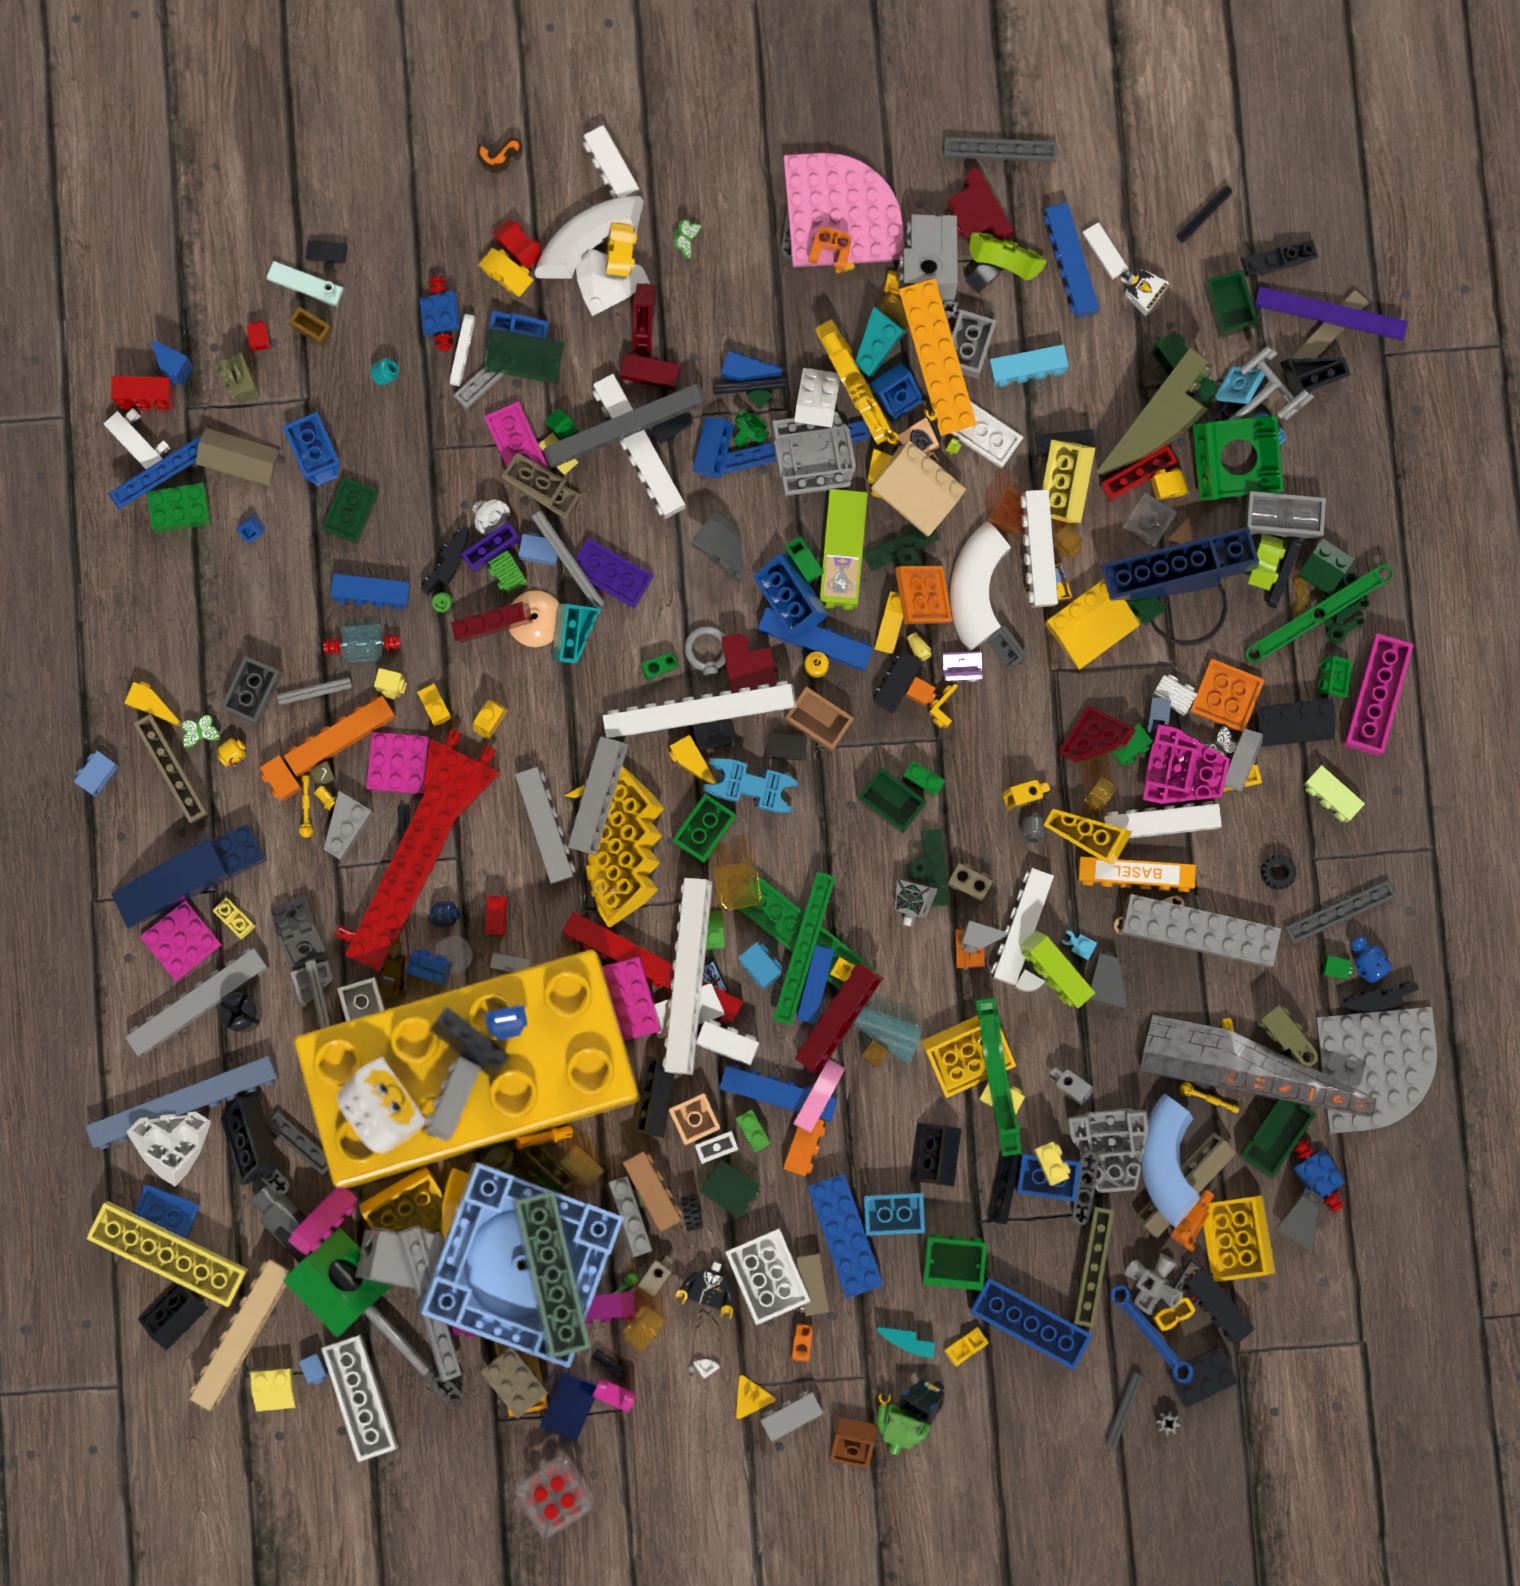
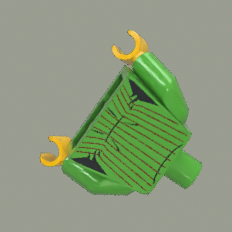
(899, 1427)

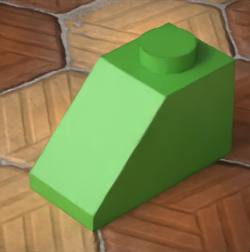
(715, 932)

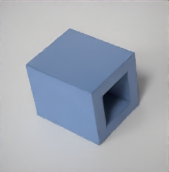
(313, 1369)

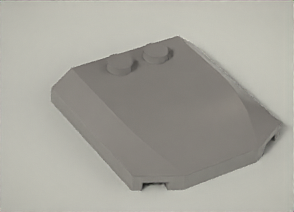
(812, 456)

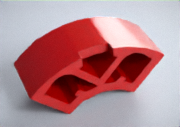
(522, 248)

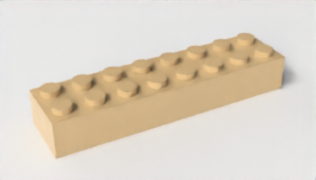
(241, 1335)

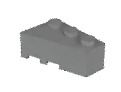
(346, 826)

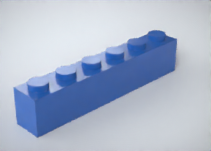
(1071, 260)
(835, 647)
(771, 1090)

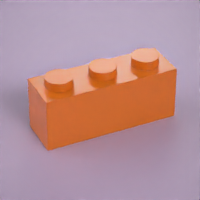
(803, 1148)

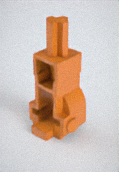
(1192, 1223)

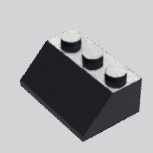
(935, 1154)
(172, 1314)

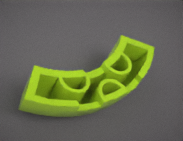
(1006, 255)

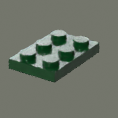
(350, 510)

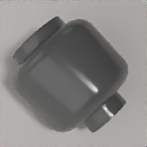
(1032, 828)

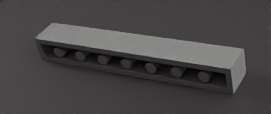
(197, 1002)

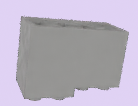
(930, 254)
(385, 1258)

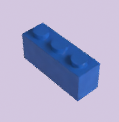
(713, 447)

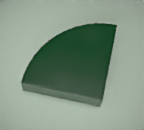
(759, 398)

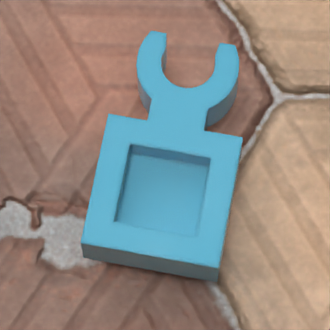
(1082, 946)

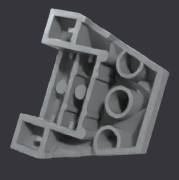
(1118, 1139)

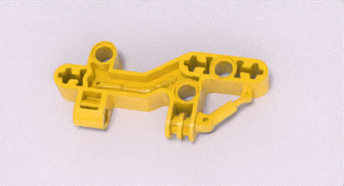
(854, 381)

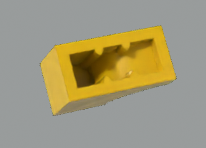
(434, 705)

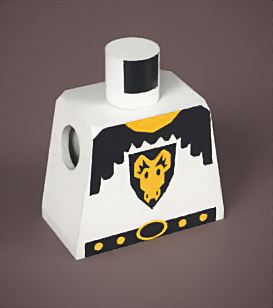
(1144, 289)

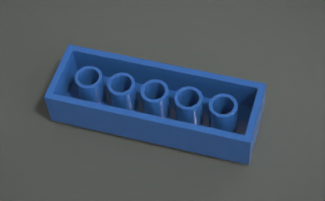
(845, 1236)
(1030, 1323)

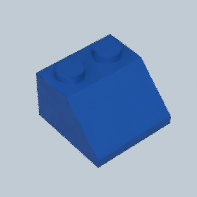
(172, 363)
(897, 391)

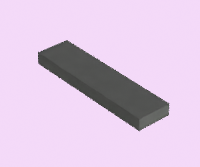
(298, 1142)

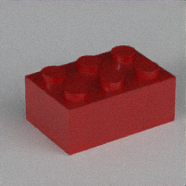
(143, 393)

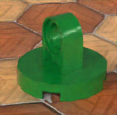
(749, 427)

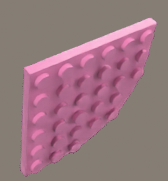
(845, 197)

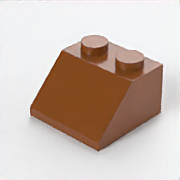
(853, 1442)

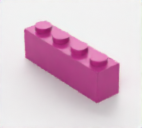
(322, 1220)

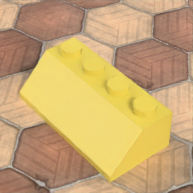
(1068, 479)

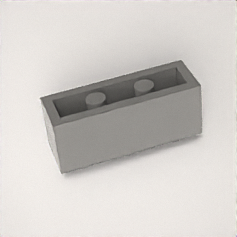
(791, 1415)

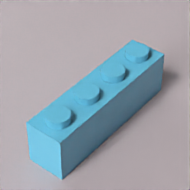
(1028, 365)

